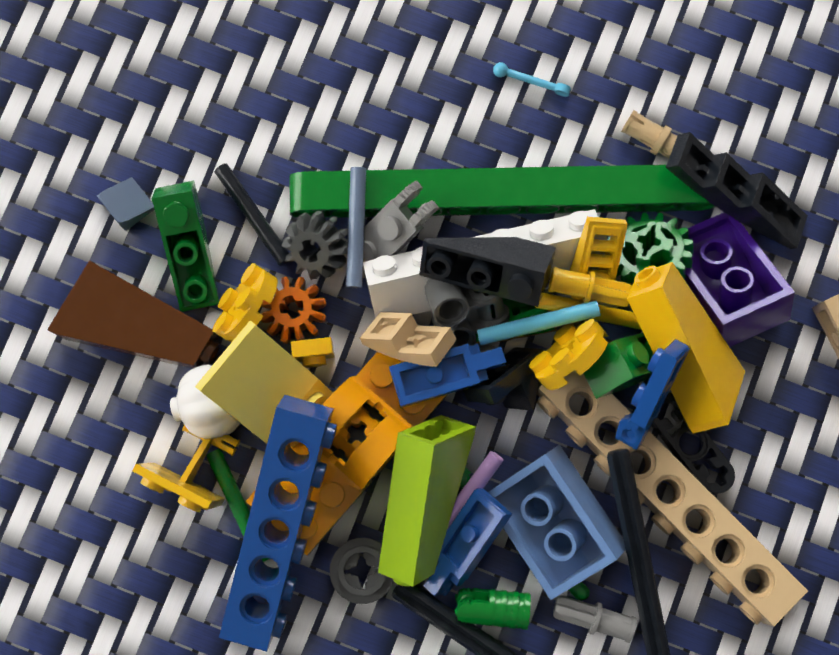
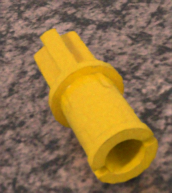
(589, 287)

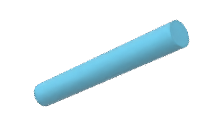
(538, 322)

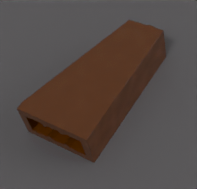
(125, 319)

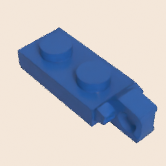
(458, 370)
(651, 396)
(467, 541)

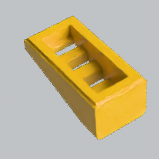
(608, 262)

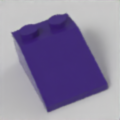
(736, 280)

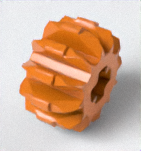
(302, 298)

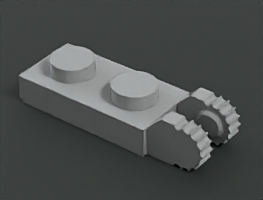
(396, 224)

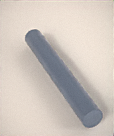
(356, 227)

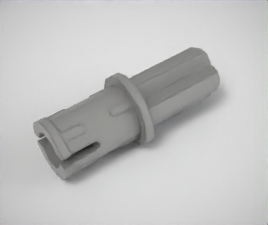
(595, 618)

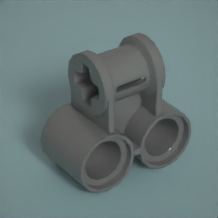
(463, 310)

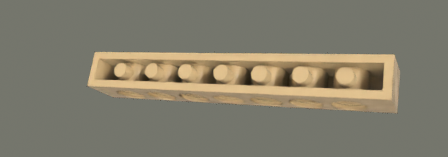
(778, 587)

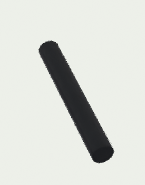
(252, 213)

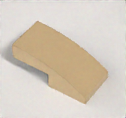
(404, 340)

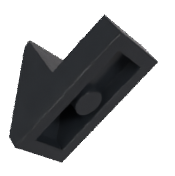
(510, 384)

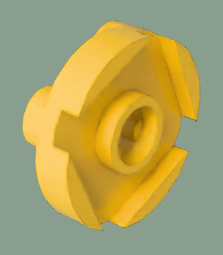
(243, 304)
(574, 350)

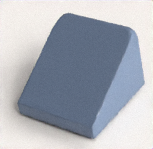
(126, 203)

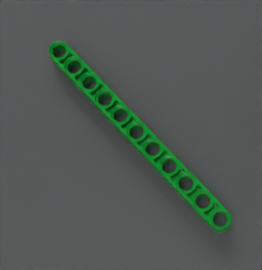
(502, 190)

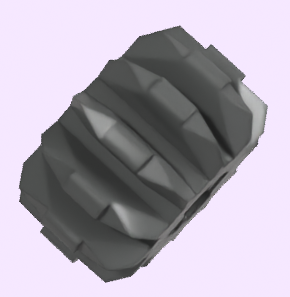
(301, 240)

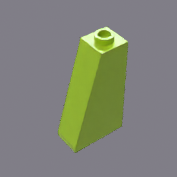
(422, 497)

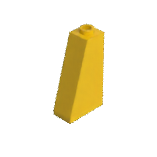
(711, 372)

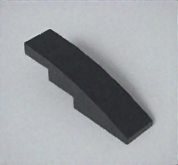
(734, 191)

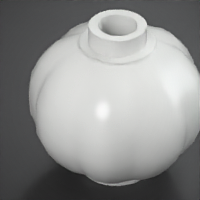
(199, 412)

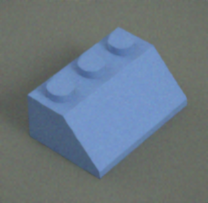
(557, 523)

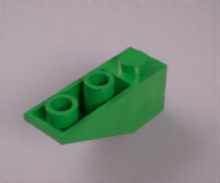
(186, 245)
(620, 366)

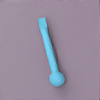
(502, 70)

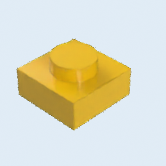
(313, 351)

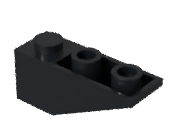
(491, 265)

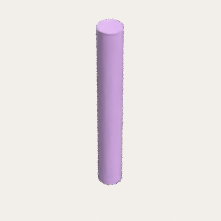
(478, 480)

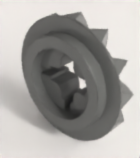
(348, 584)

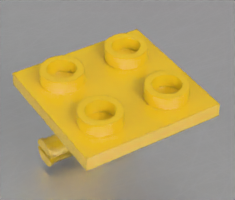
(191, 494)

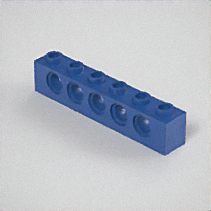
(245, 618)

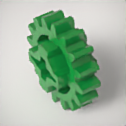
(654, 244)

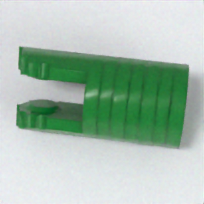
(493, 607)

